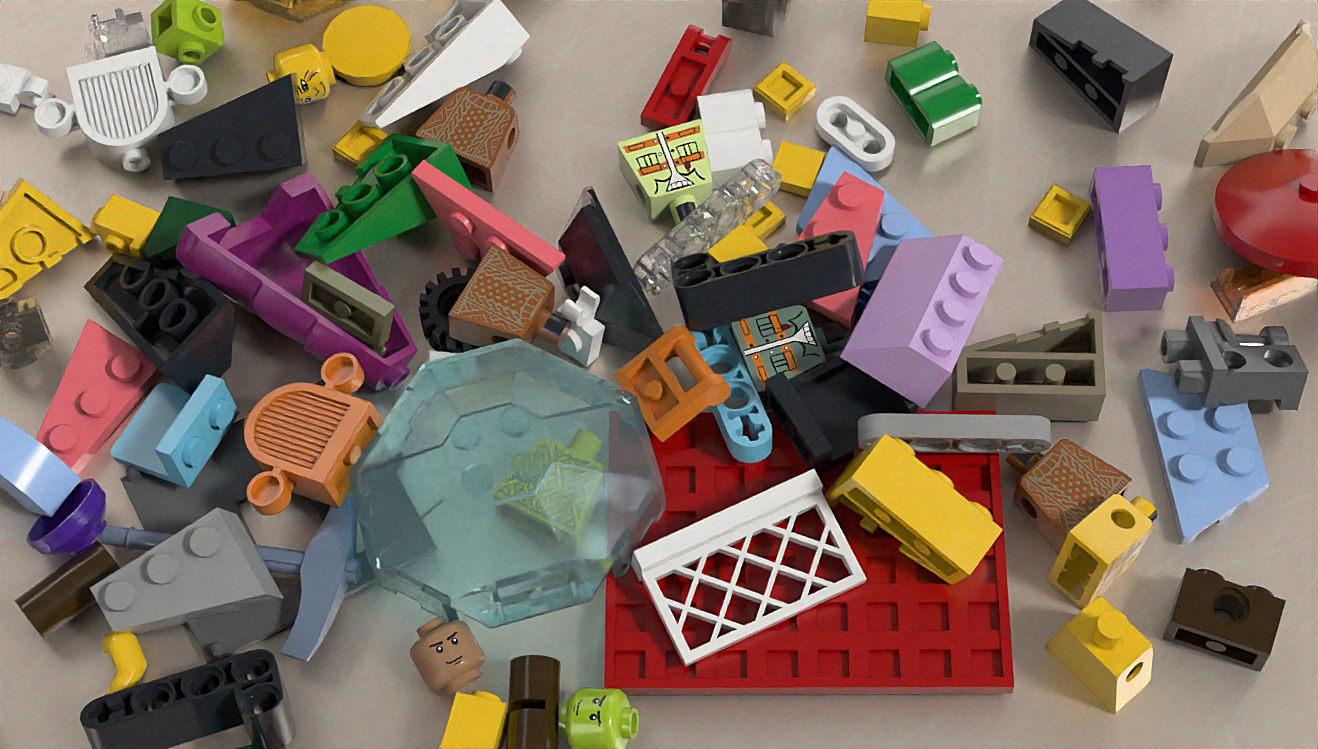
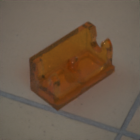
(1257, 290)

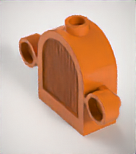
(309, 437)

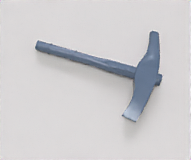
(323, 567)

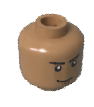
(447, 655)

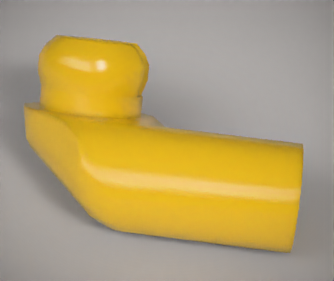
(127, 659)

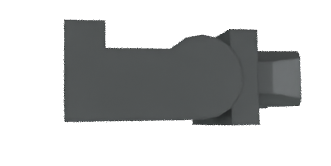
(1233, 365)

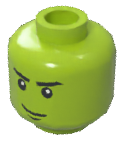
(598, 719)

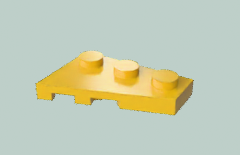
(33, 235)

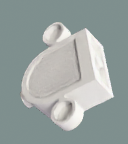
(122, 106)

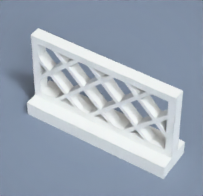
(728, 528)

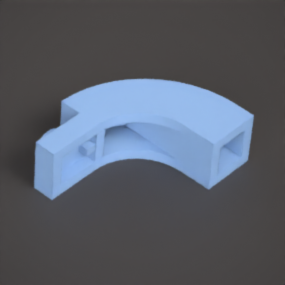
(32, 471)

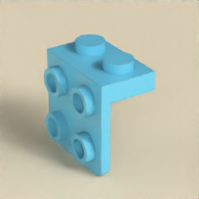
(177, 431)

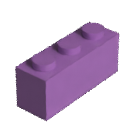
(1130, 238)

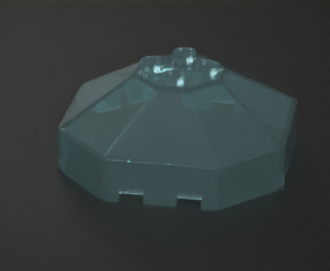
(505, 485)

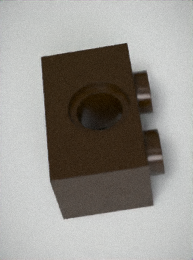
(1197, 626)

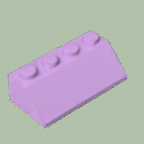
(922, 313)

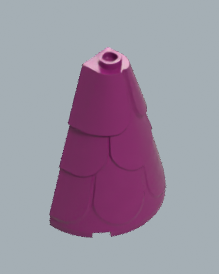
(265, 276)

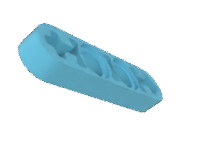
(732, 420)

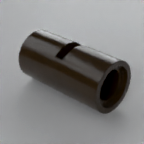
(66, 590)
(533, 702)

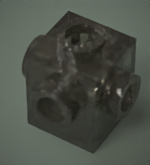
(31, 331)

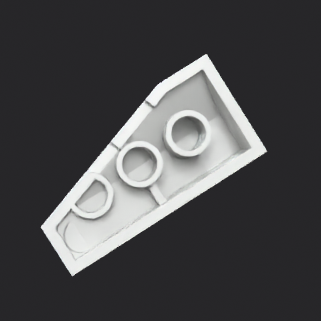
(461, 48)

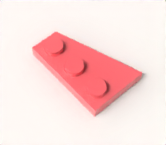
(851, 207)
(95, 395)

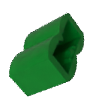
(933, 93)

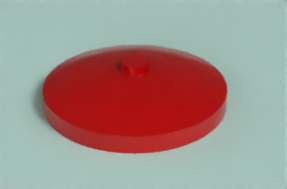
(1271, 210)

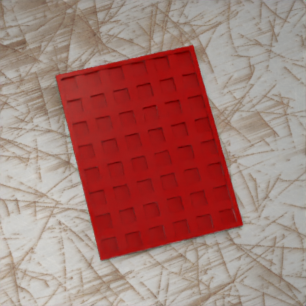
(883, 637)

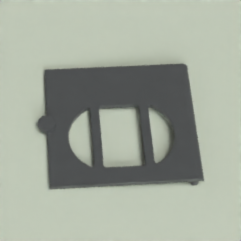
(222, 484)

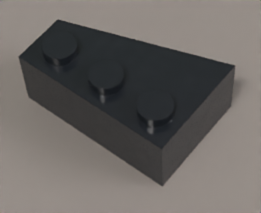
(240, 136)

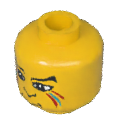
(312, 71)

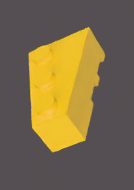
(915, 507)

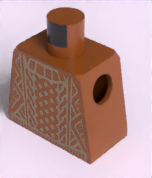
(479, 129)
(506, 303)
(1063, 488)

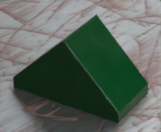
(169, 227)

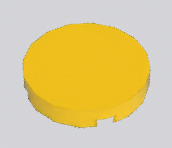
(367, 44)

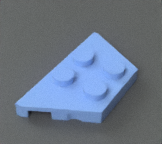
(894, 222)
(1204, 454)

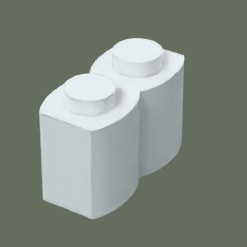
(732, 132)

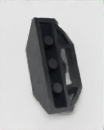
(601, 265)

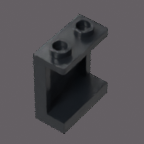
(823, 410)

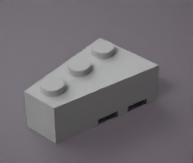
(186, 577)

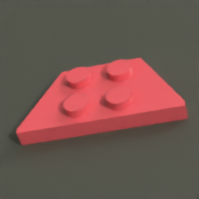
(477, 224)

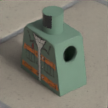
(784, 343)

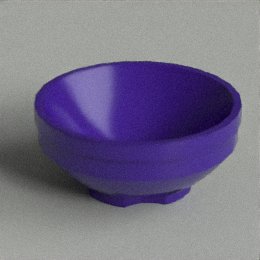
(74, 522)

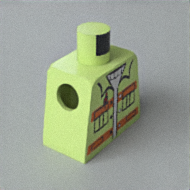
(668, 170)

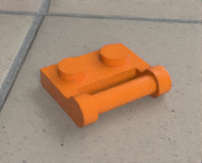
(660, 394)

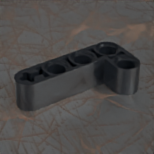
(765, 280)
(196, 704)

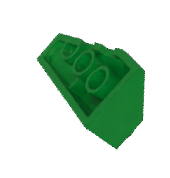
(381, 199)

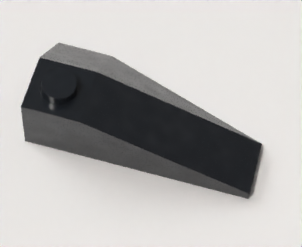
(171, 318)

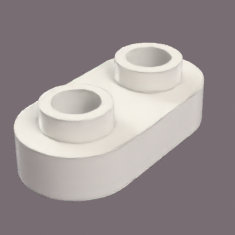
(858, 134)

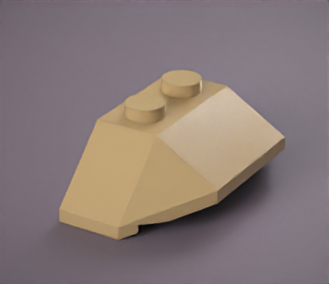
(1268, 106)

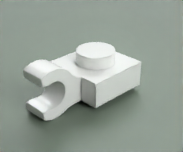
(20, 87)
(585, 332)

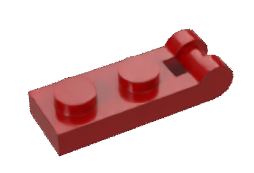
(685, 78)

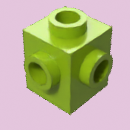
(187, 30)

